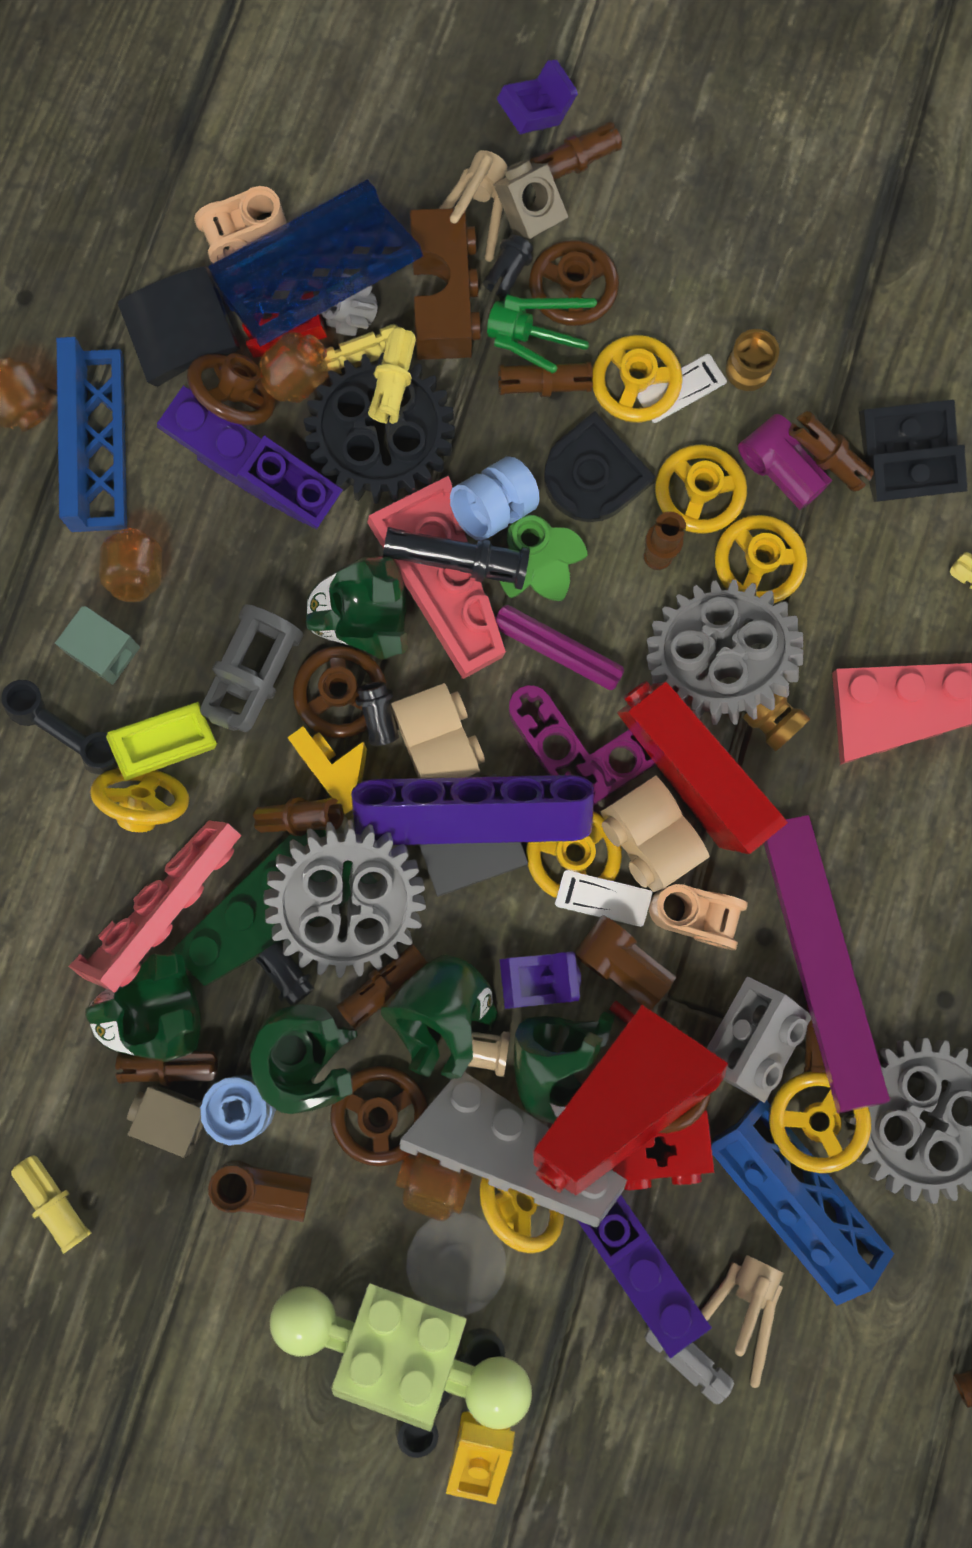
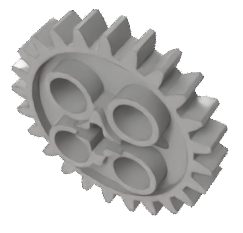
(758, 670)
(299, 899)
(889, 1157)

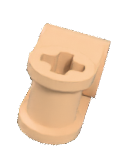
(238, 220)
(707, 915)

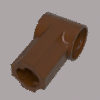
(614, 956)
(267, 1194)

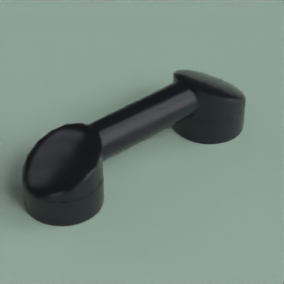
(26, 707)
(475, 1347)

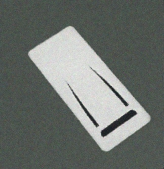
(698, 380)
(603, 897)

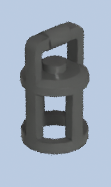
(243, 681)

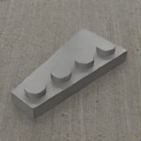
(495, 1139)

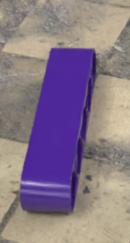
(475, 809)

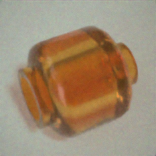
(294, 367)
(21, 395)
(130, 565)
(432, 1187)

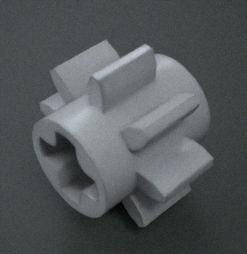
(352, 312)

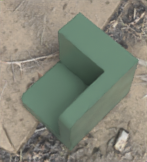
(97, 644)

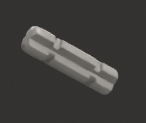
(697, 1369)

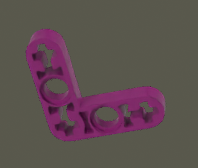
(594, 765)

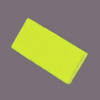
(161, 741)

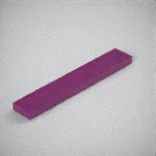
(825, 968)

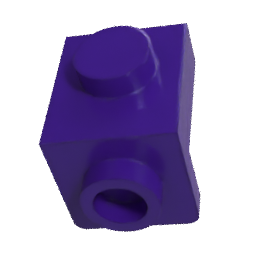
(540, 101)
(540, 980)

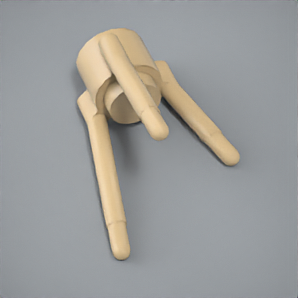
(478, 184)
(760, 1288)

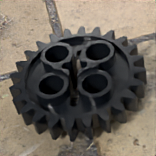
(338, 436)

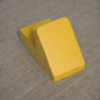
(337, 777)
(479, 1460)

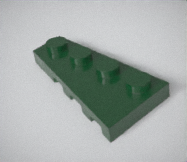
(237, 925)

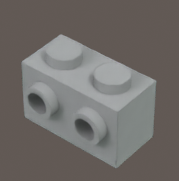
(759, 1037)

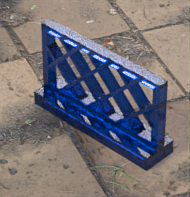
(309, 244)

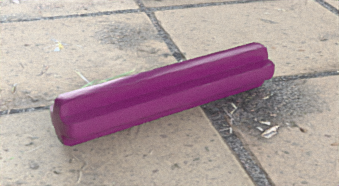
(559, 647)

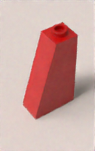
(700, 769)
(629, 1097)

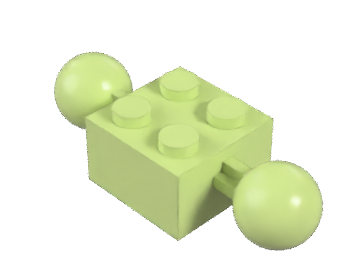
(400, 1357)

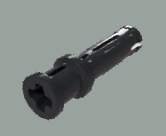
(478, 559)

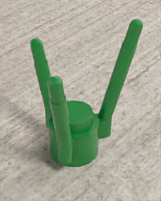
(510, 324)

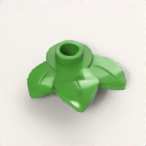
(548, 559)

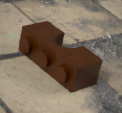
(444, 319)

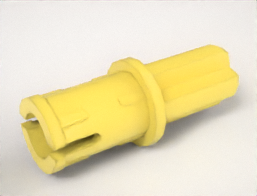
(392, 376)
(50, 1203)

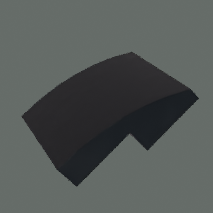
(177, 323)
(913, 450)

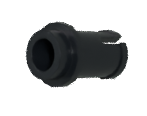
(513, 257)
(377, 711)
(285, 974)

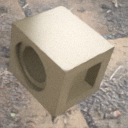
(547, 207)
(166, 1120)

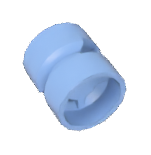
(494, 498)
(235, 1111)

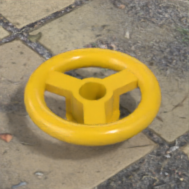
(643, 361)
(710, 474)
(768, 544)
(137, 805)
(558, 849)
(780, 1118)
(510, 1219)

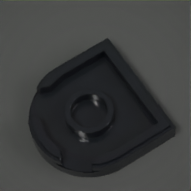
(594, 472)

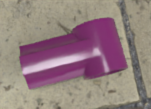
(786, 463)

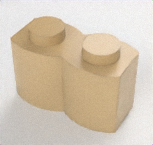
(435, 734)
(654, 835)

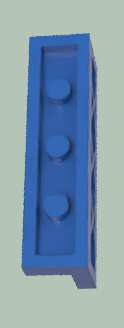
(73, 440)
(798, 1209)

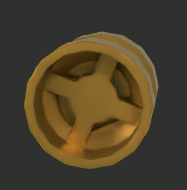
(759, 352)
(778, 733)

